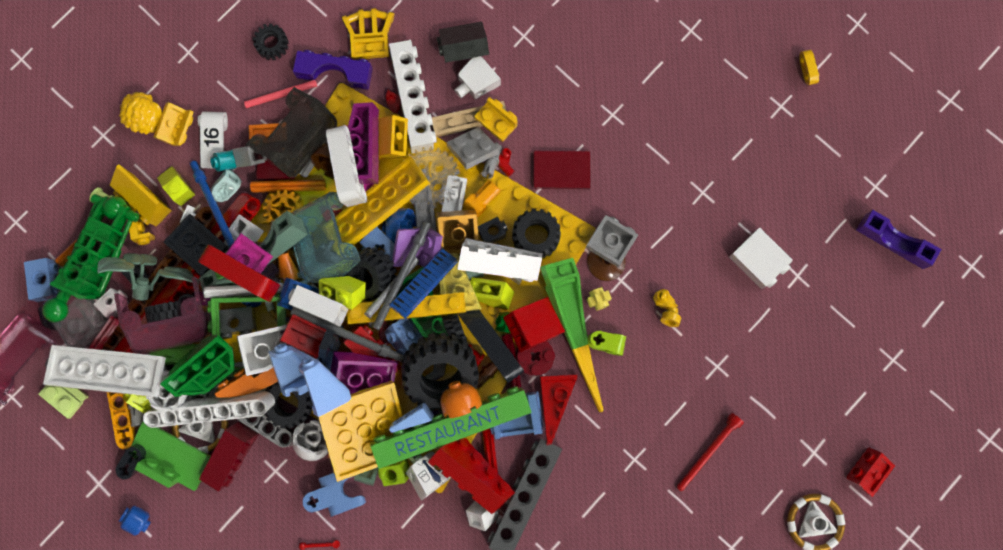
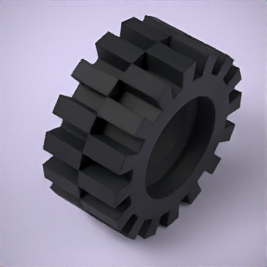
(266, 32)
(163, 311)
(453, 326)

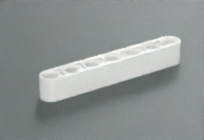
(211, 410)

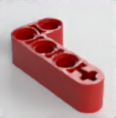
(239, 273)

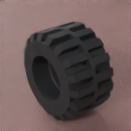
(537, 218)
(380, 268)
(286, 419)

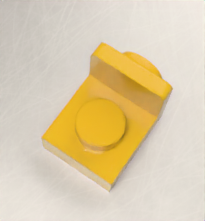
(136, 233)

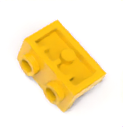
(496, 119)

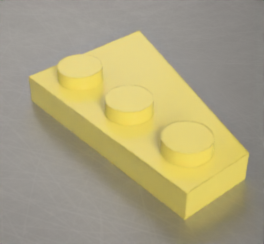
(458, 281)

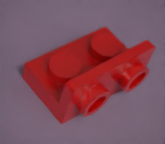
(871, 471)

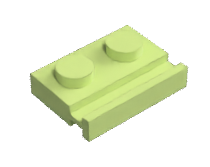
(64, 399)

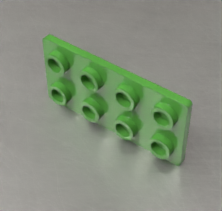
(169, 458)

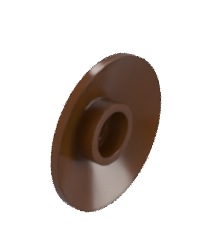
(604, 271)

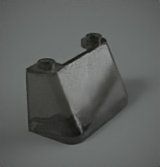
(297, 135)

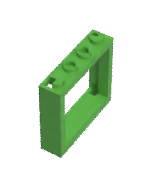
(214, 309)

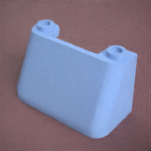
(303, 374)

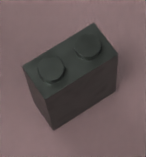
(463, 42)

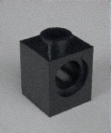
(500, 225)

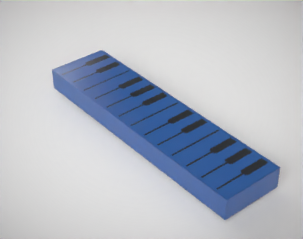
(423, 283)

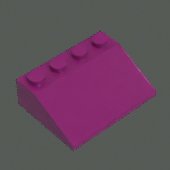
(362, 371)

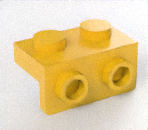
(173, 125)

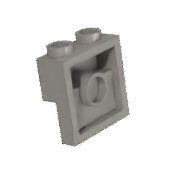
(612, 240)

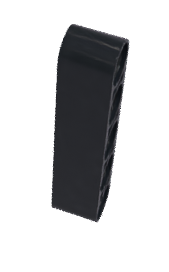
(492, 344)

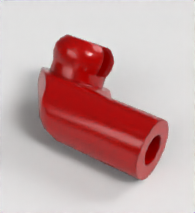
(504, 159)

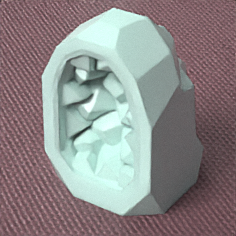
(225, 186)

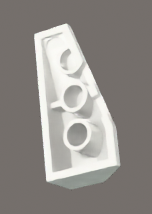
(255, 349)

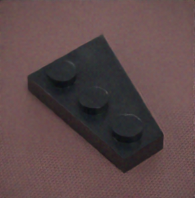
(329, 344)

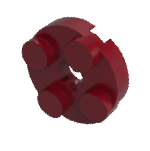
(535, 367)

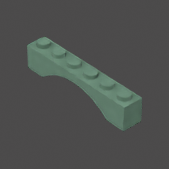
(283, 234)

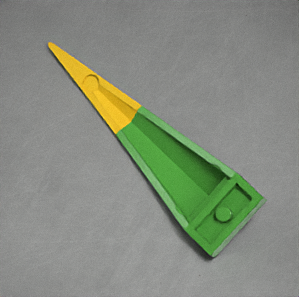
(566, 298)

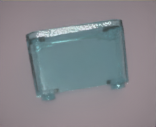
(322, 250)

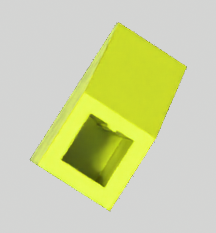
(343, 290)

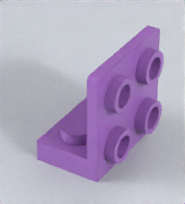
(404, 243)

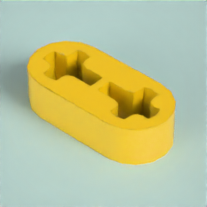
(809, 67)

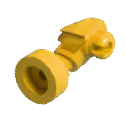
(666, 301)

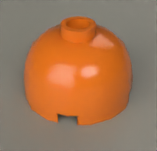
(459, 399)

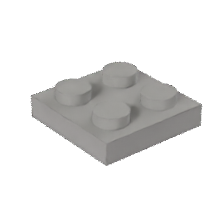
(472, 147)

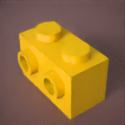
(393, 137)

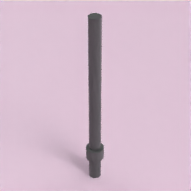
(418, 241)
(383, 350)

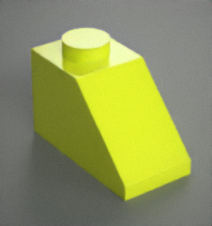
(175, 186)
(492, 292)

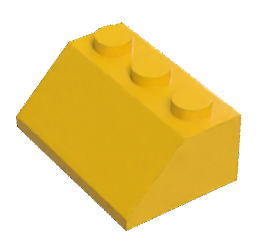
(138, 196)

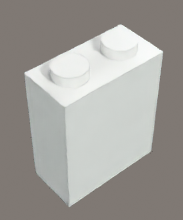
(761, 259)
(317, 305)

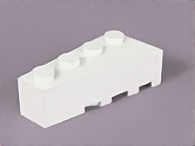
(499, 260)

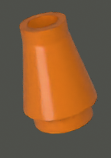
(287, 267)

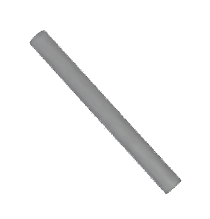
(382, 297)

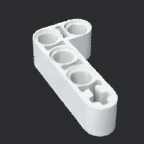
(344, 167)

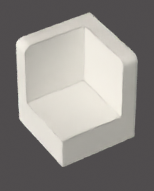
(480, 517)

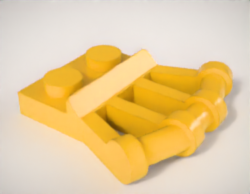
(369, 44)

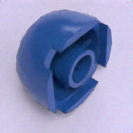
(401, 219)

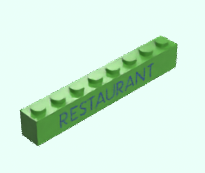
(443, 430)

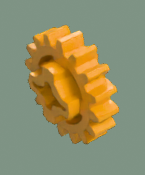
(284, 198)

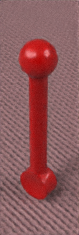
(336, 544)

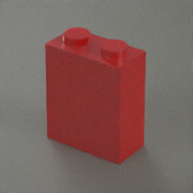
(534, 324)

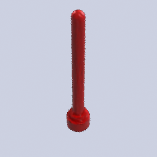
(732, 424)

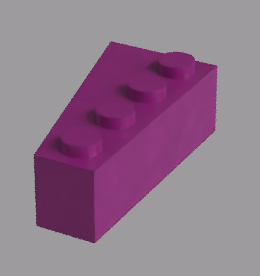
(365, 141)

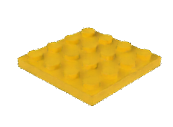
(353, 426)

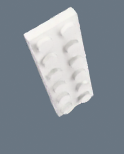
(104, 371)

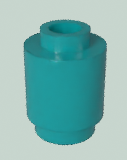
(223, 161)

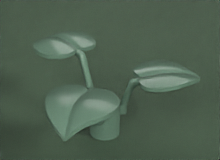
(141, 286)

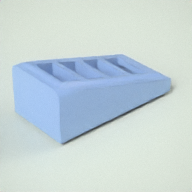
(417, 416)

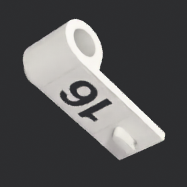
(211, 135)

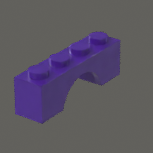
(311, 65)
(914, 250)

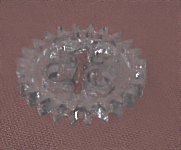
(445, 177)

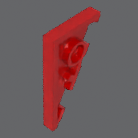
(555, 396)

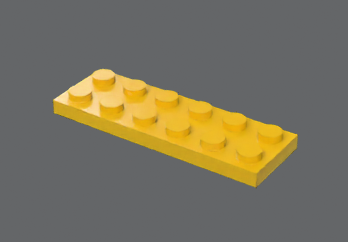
(382, 201)

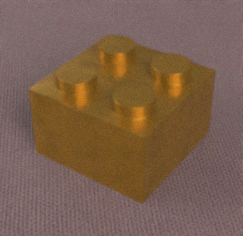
(456, 227)

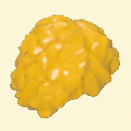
(140, 113)

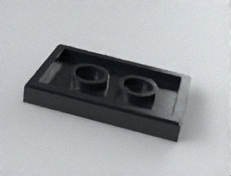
(190, 241)

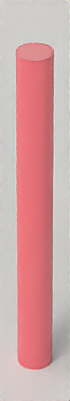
(279, 94)

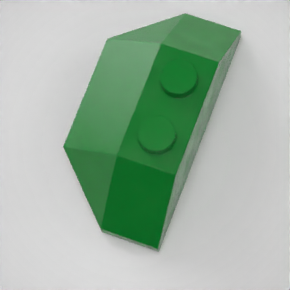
(201, 368)

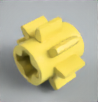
(599, 299)

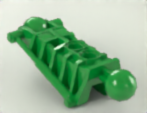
(80, 273)

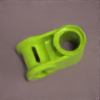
(610, 342)

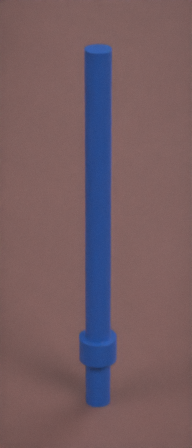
(200, 178)

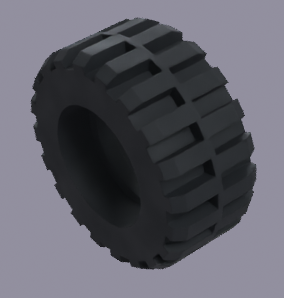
(433, 351)

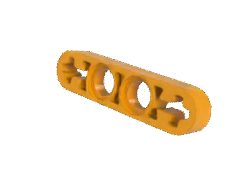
(116, 413)

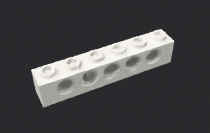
(402, 52)

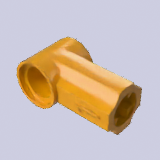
(481, 198)

